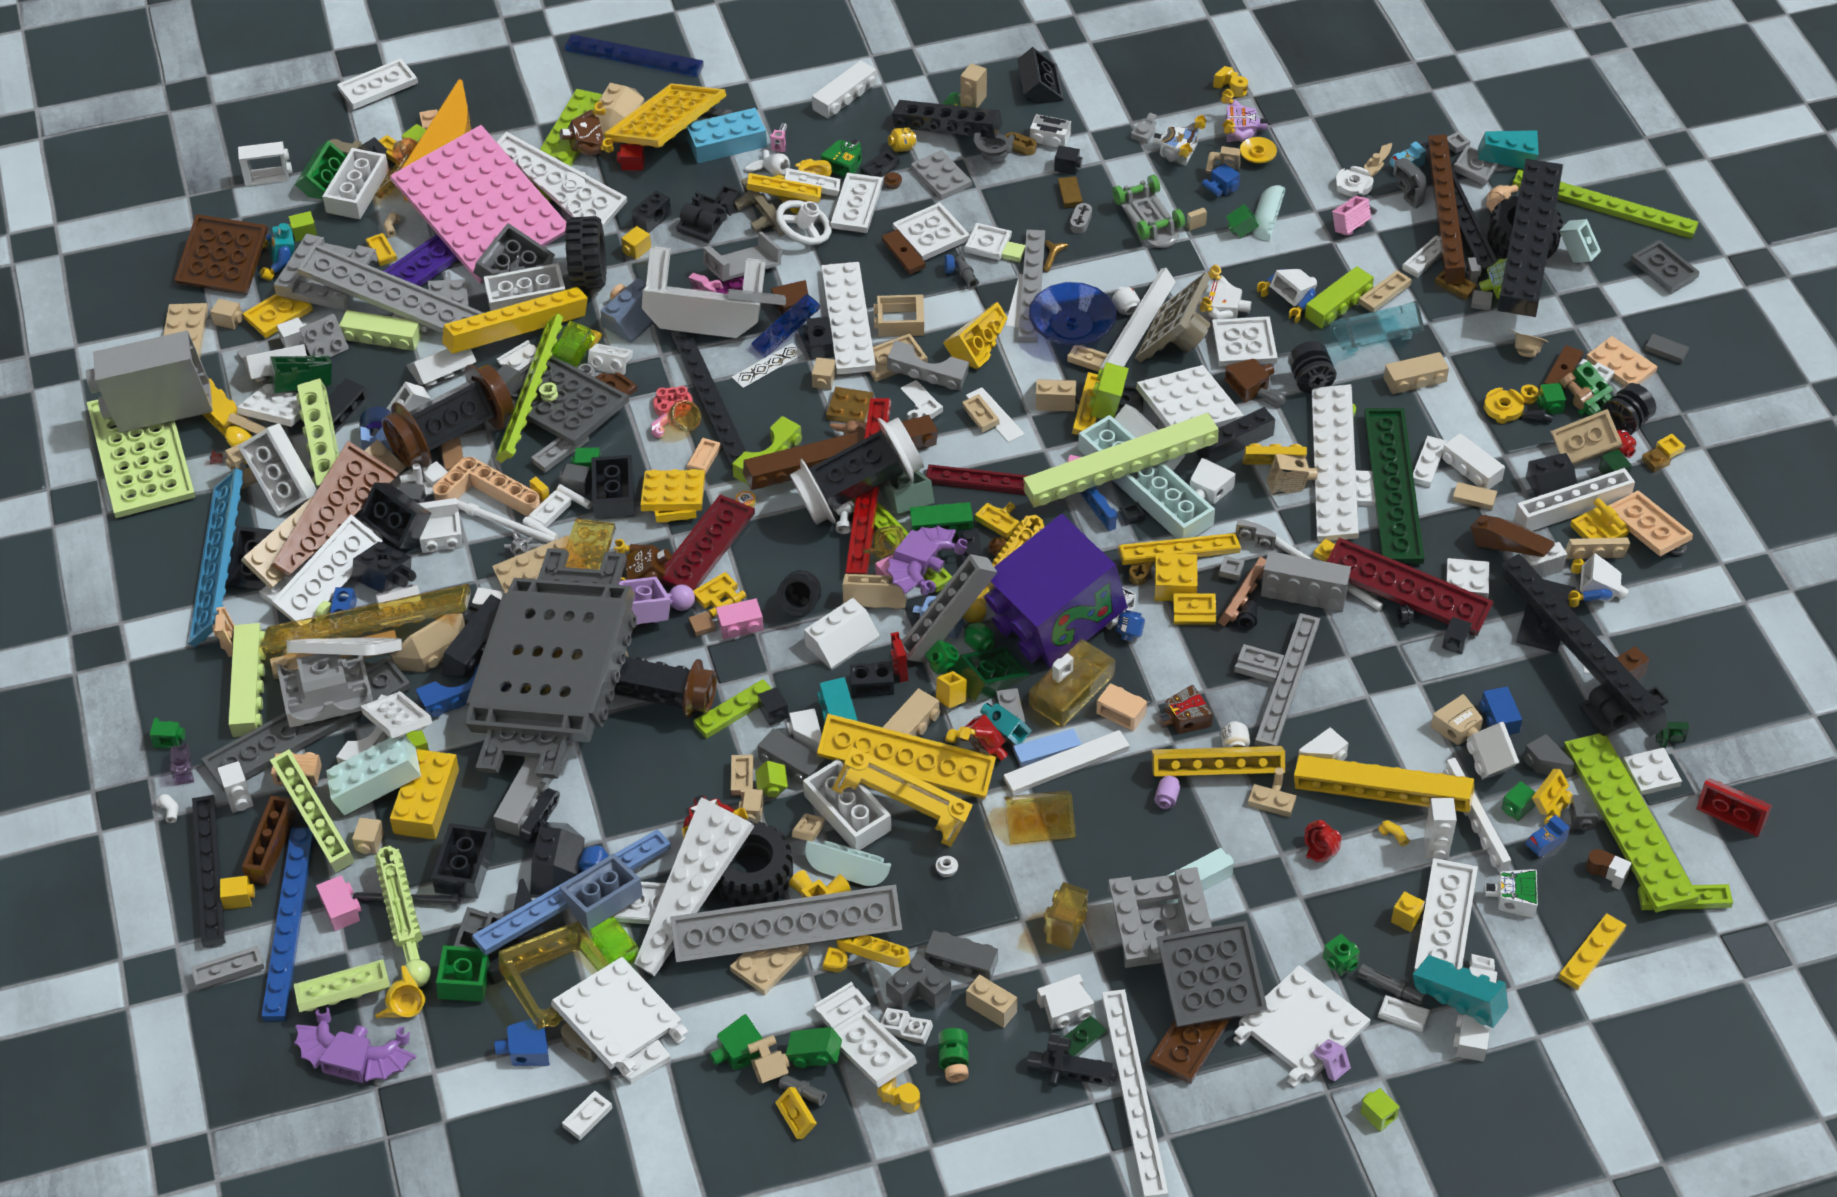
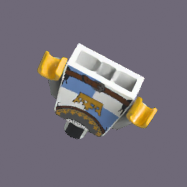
(1180, 142)

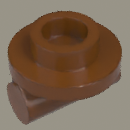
(996, 545)

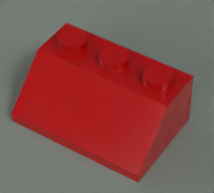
(1733, 807)

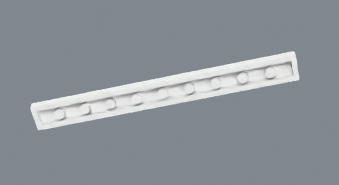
(1134, 1094)

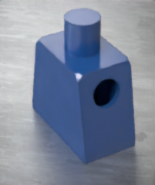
(525, 1045)

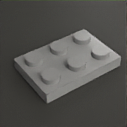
(941, 175)

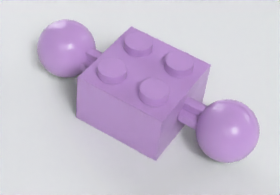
(653, 602)

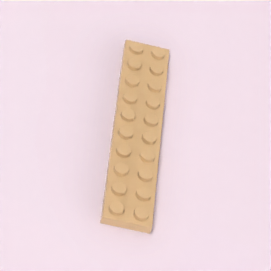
(263, 554)

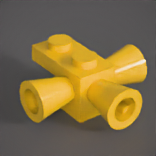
(802, 884)

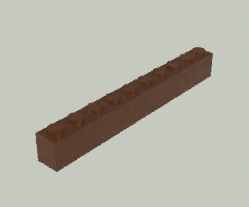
(1446, 209)
(777, 466)

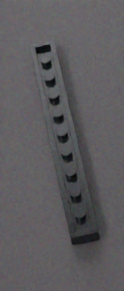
(1470, 227)
(708, 395)

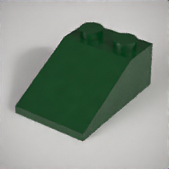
(989, 672)

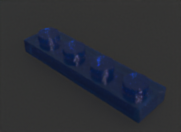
(785, 325)

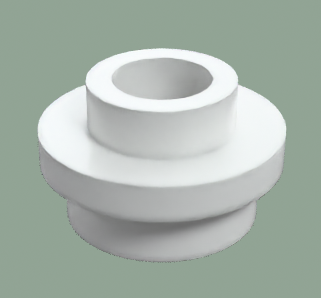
(946, 871)

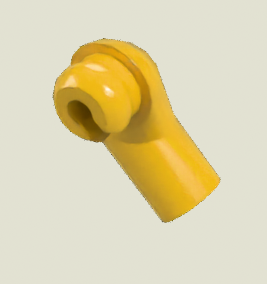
(1394, 829)

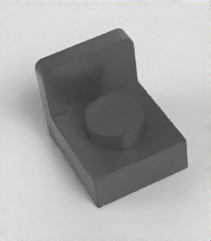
(1578, 814)

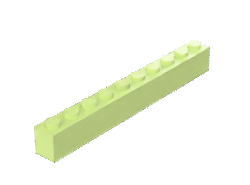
(1120, 460)

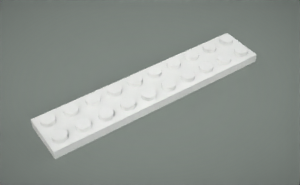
(1335, 463)

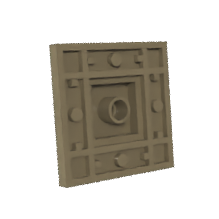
(1178, 321)

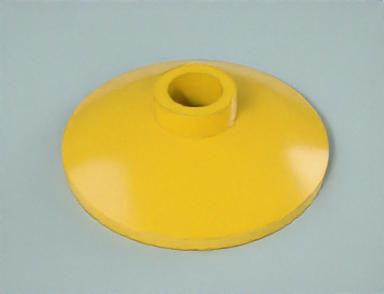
(1258, 150)

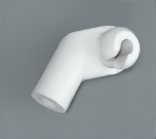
(170, 805)

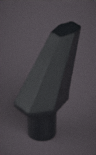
(1537, 416)

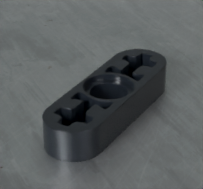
(539, 815)

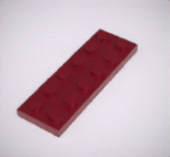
(707, 543)

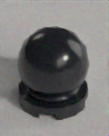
(799, 592)

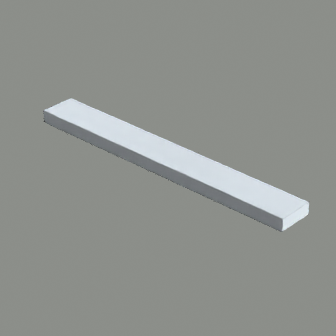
(1141, 319)

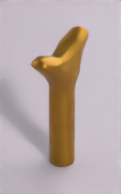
(1054, 249)

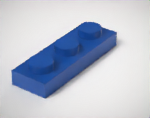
(1100, 507)

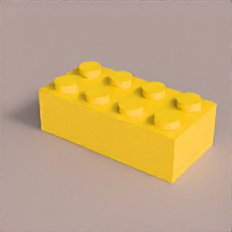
(425, 799)

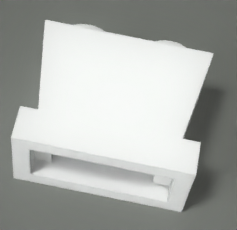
(1065, 1002)

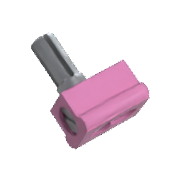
(778, 139)

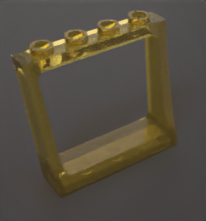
(541, 950)

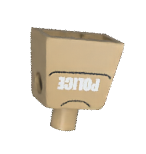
(1457, 720)

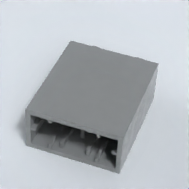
(150, 382)

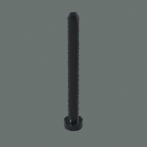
(454, 900)

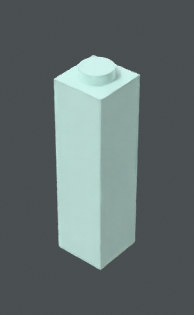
(1212, 870)

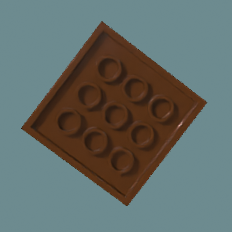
(221, 254)

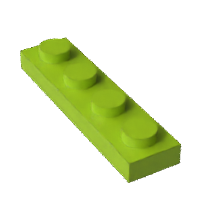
(730, 710)
(1709, 897)

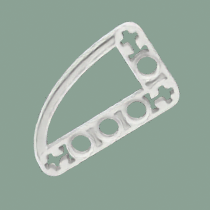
(345, 646)

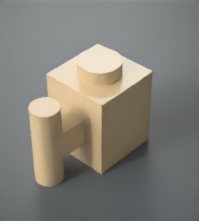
(769, 1064)

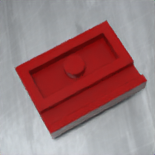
(898, 657)

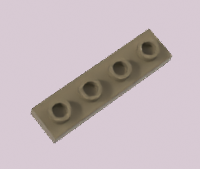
(761, 203)

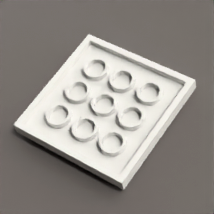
(1188, 395)

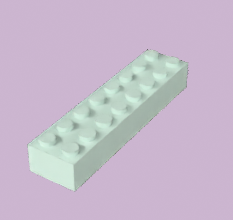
(1155, 487)

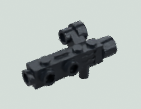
(1061, 1065)

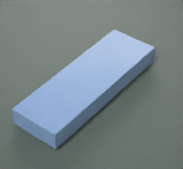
(1045, 747)

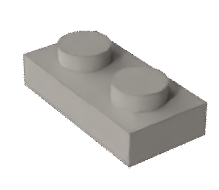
(1011, 701)

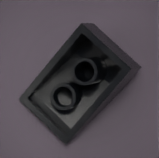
(238, 573)

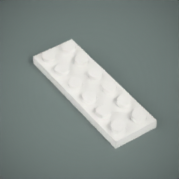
(324, 571)
(1447, 912)

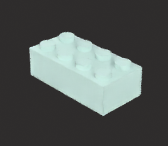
(373, 773)

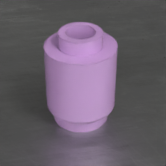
(1167, 792)

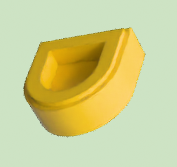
(835, 960)

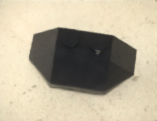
(555, 857)

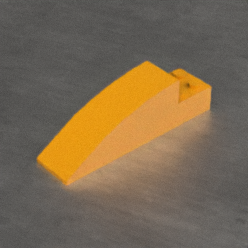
(446, 126)

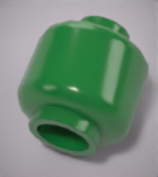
(979, 637)

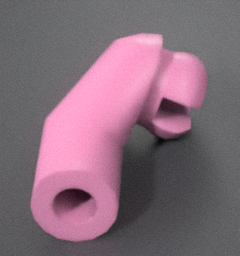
(657, 426)

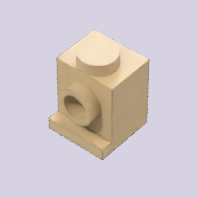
(753, 803)

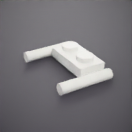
(552, 508)

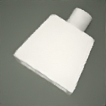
(1212, 481)

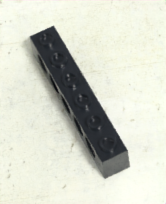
(947, 118)

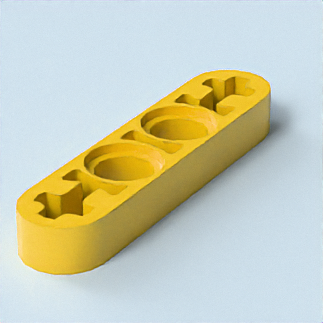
(890, 954)

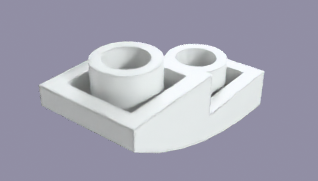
(906, 1027)

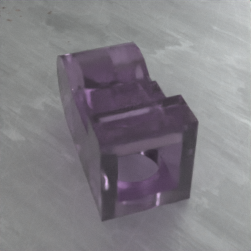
(181, 764)

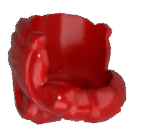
(1322, 841)

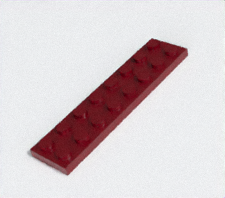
(1410, 586)

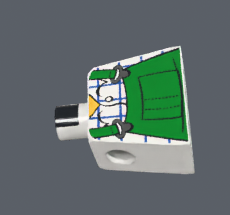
(1515, 892)

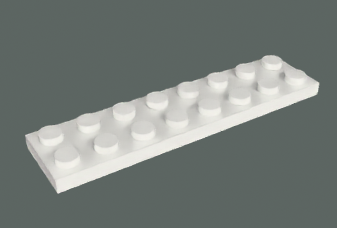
(848, 318)

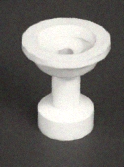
(845, 510)

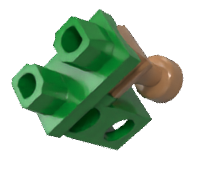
(1593, 390)

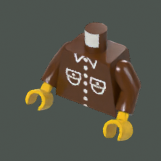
(643, 560)

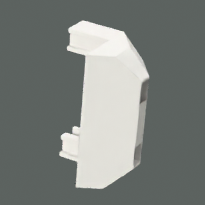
(697, 309)

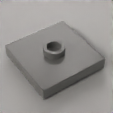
(1471, 167)

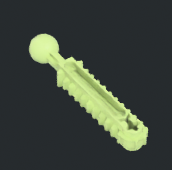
(401, 911)

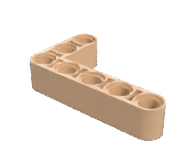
(475, 473)

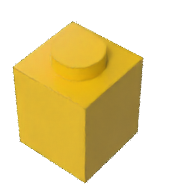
(636, 243)
(951, 689)
(236, 892)
(1407, 911)

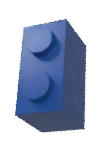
(1500, 707)

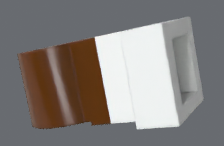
(1608, 866)

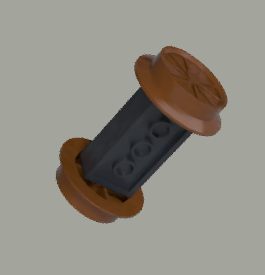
(447, 416)

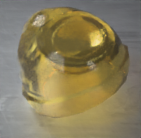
(684, 416)

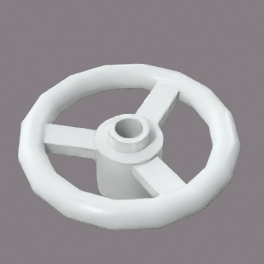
(804, 219)

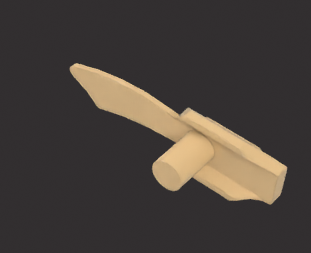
(1376, 163)

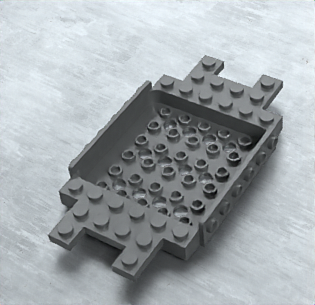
(547, 723)

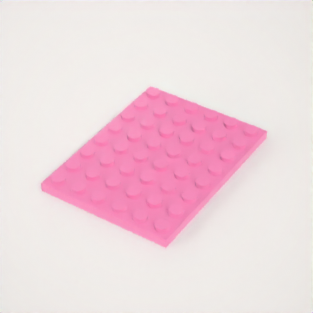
(472, 193)

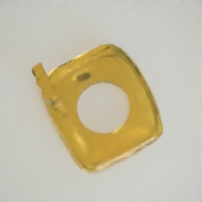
(879, 536)

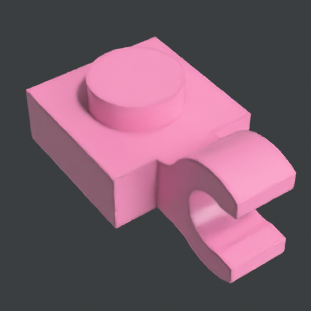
(701, 282)

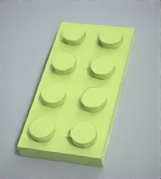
(341, 985)

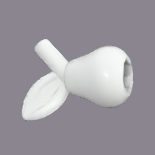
(774, 164)

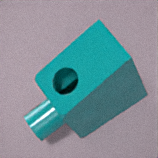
(1006, 723)

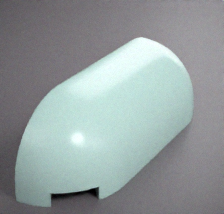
(1267, 211)
(849, 862)

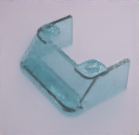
(1378, 326)

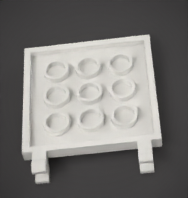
(618, 1014)
(1300, 1019)

